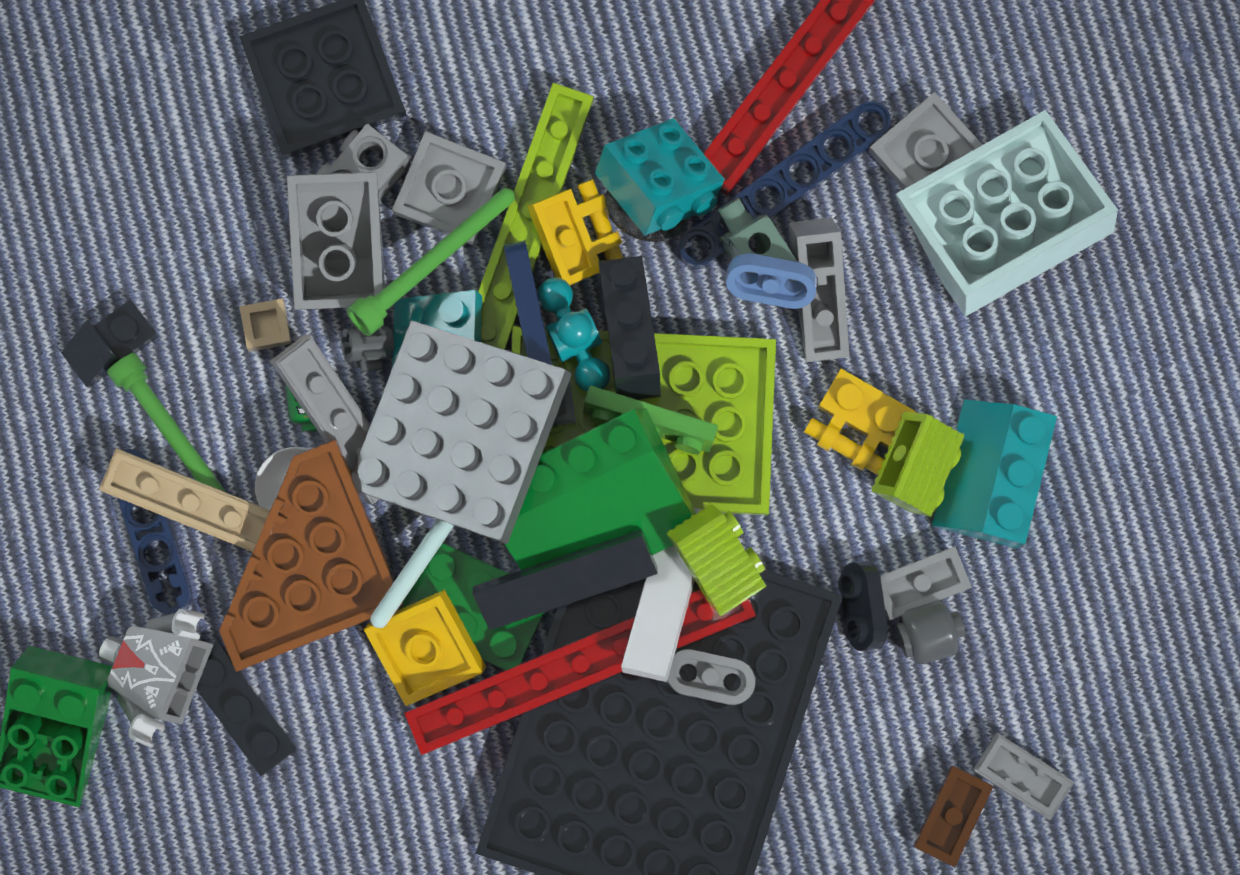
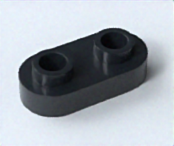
(863, 606)

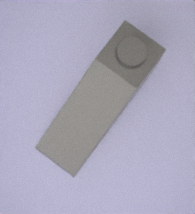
(825, 318)

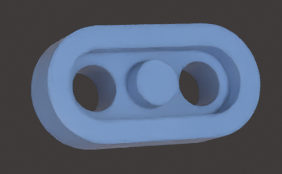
(771, 281)

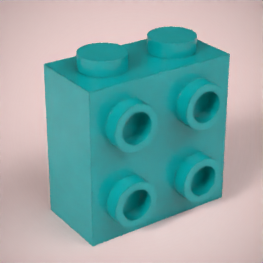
(659, 176)

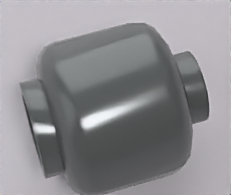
(930, 632)

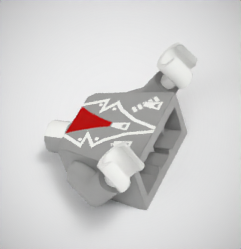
(156, 670)

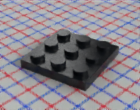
(322, 76)

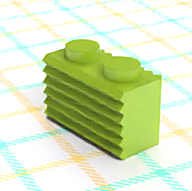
(918, 463)
(718, 559)

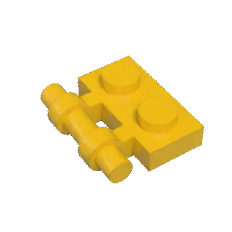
(566, 237)
(863, 409)

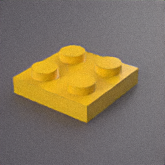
(426, 648)

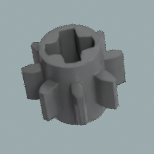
(367, 350)

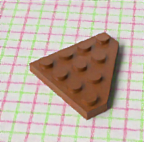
(312, 564)

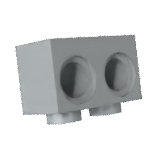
(357, 143)

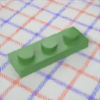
(687, 432)

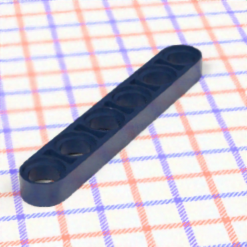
(781, 181)

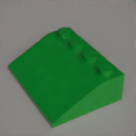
(600, 490)

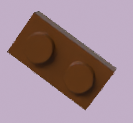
(952, 816)

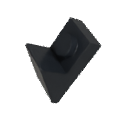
(102, 345)

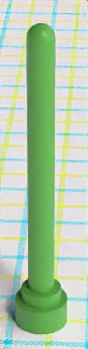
(369, 312)
(131, 376)

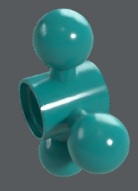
(573, 334)

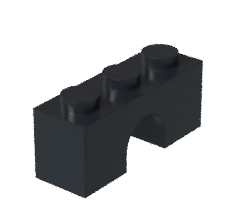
(630, 328)

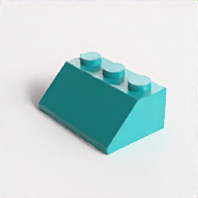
(998, 472)

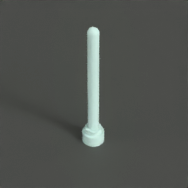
(410, 573)

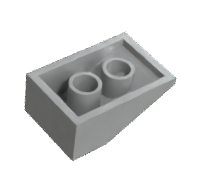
(335, 239)

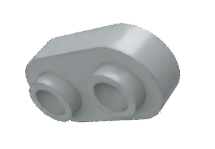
(710, 675)

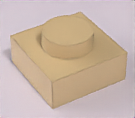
(265, 325)

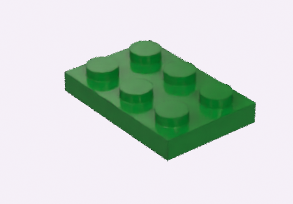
(457, 575)

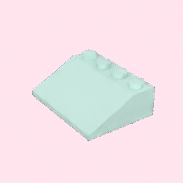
(1007, 212)

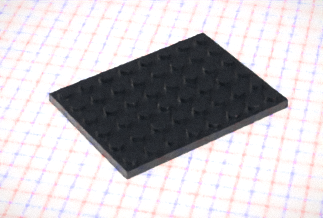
(654, 777)

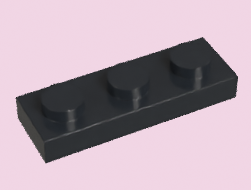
(243, 713)

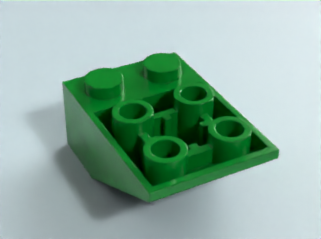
(52, 724)

